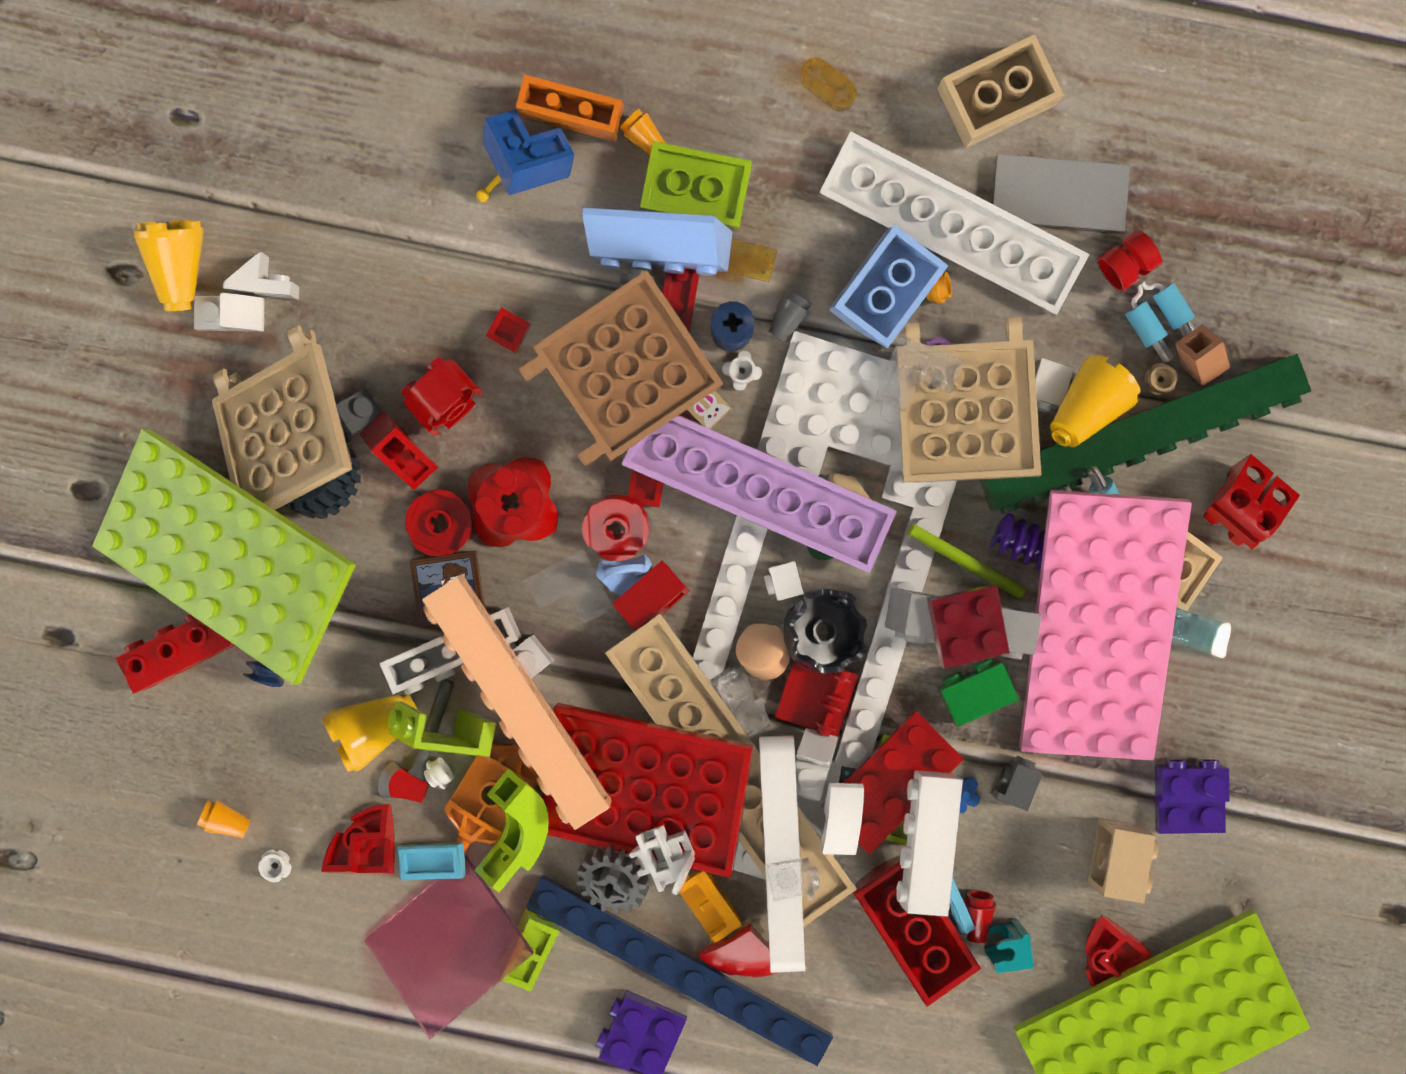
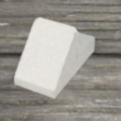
(252, 280)
(229, 313)
(813, 764)

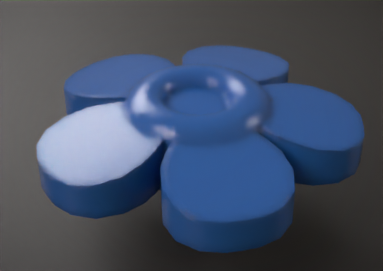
(967, 796)

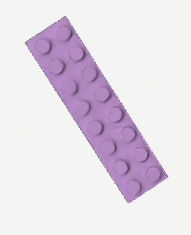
(764, 491)

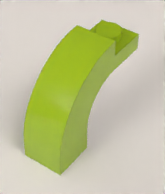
(523, 831)

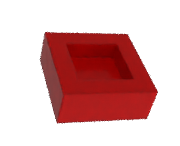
(508, 330)

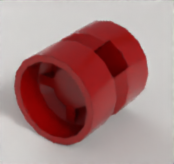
(1134, 257)

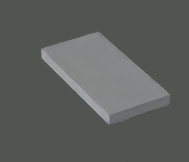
(1062, 192)

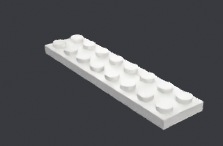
(954, 223)

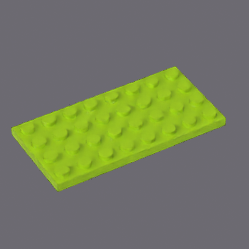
(223, 556)
(1174, 1013)

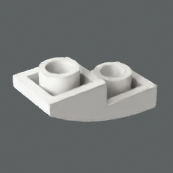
(843, 818)

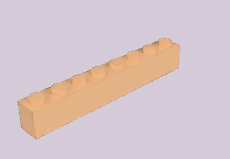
(517, 702)

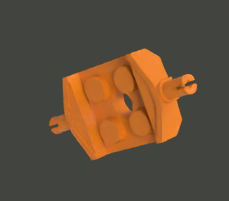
(469, 809)

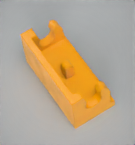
(710, 905)

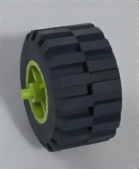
(330, 495)

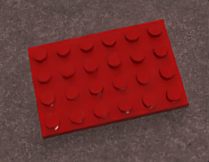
(657, 780)

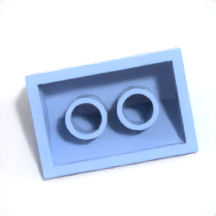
(888, 286)

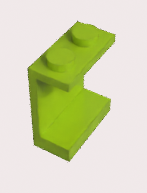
(470, 736)

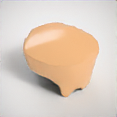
(763, 651)

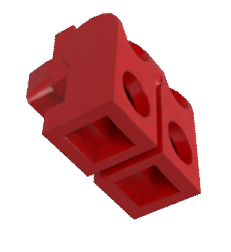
(1248, 504)

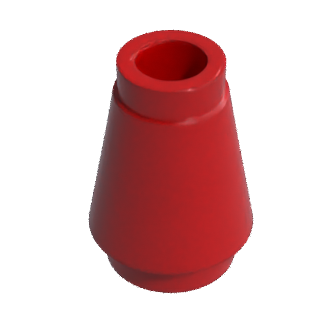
(981, 910)

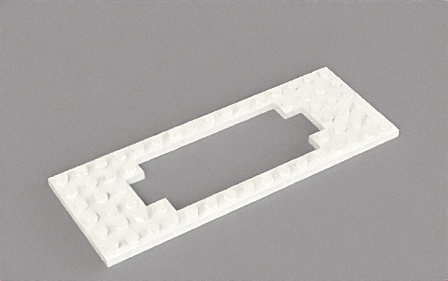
(819, 404)

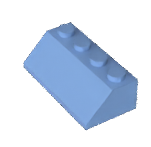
(657, 240)

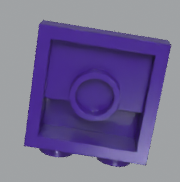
(1191, 797)
(640, 1034)

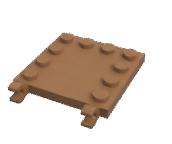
(625, 367)

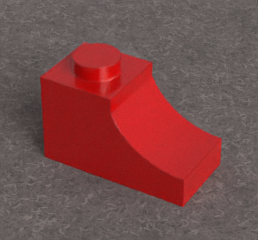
(398, 450)

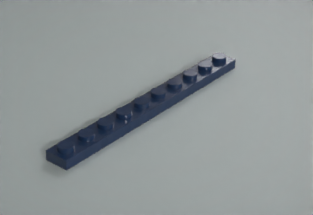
(680, 970)

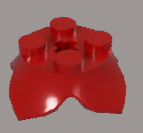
(536, 513)

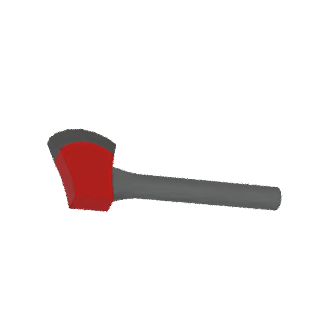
(411, 784)

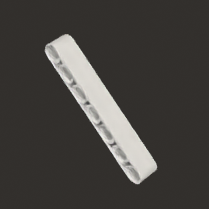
(781, 845)

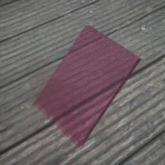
(448, 948)

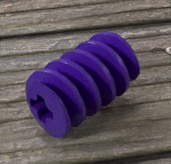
(1019, 539)

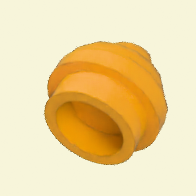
(941, 290)

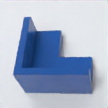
(523, 159)

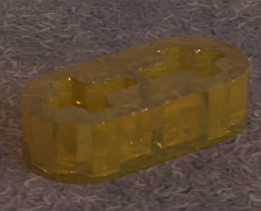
(833, 78)

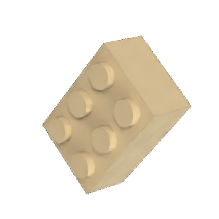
(1000, 91)

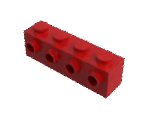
(169, 653)

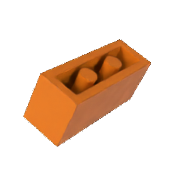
(570, 108)

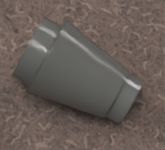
(789, 315)

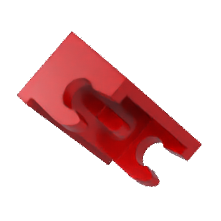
(651, 596)

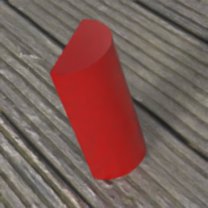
(922, 944)

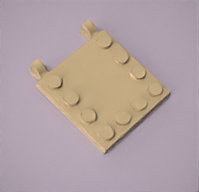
(985, 422)
(282, 425)

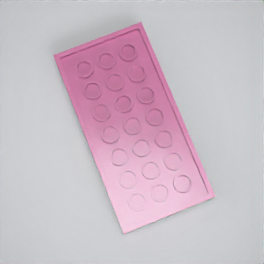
(1104, 624)

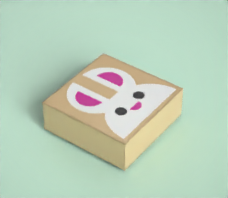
(710, 410)

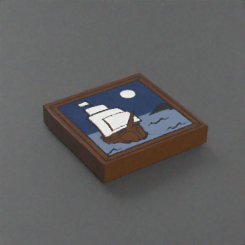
(435, 572)

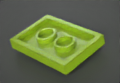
(695, 183)

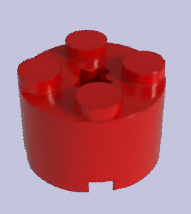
(441, 395)

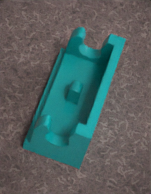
(1014, 949)

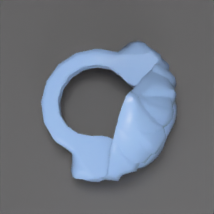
(622, 575)

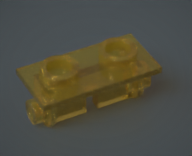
(751, 260)

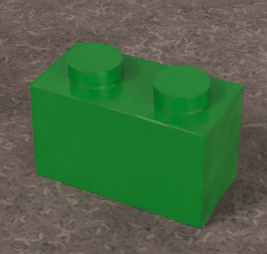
(977, 692)

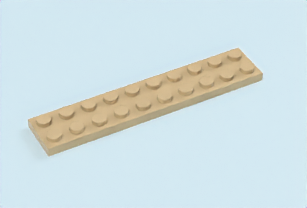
(683, 698)

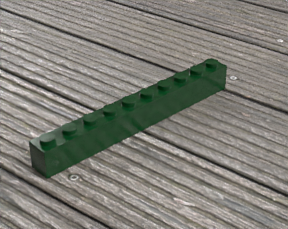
(1157, 430)

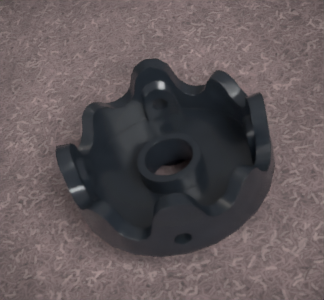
(845, 631)

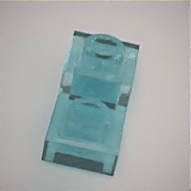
(1200, 633)

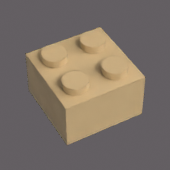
(1122, 860)

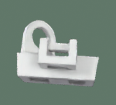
(668, 854)

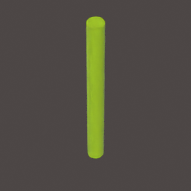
(966, 561)

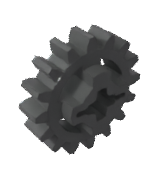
(612, 880)

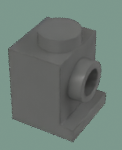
(1018, 783)

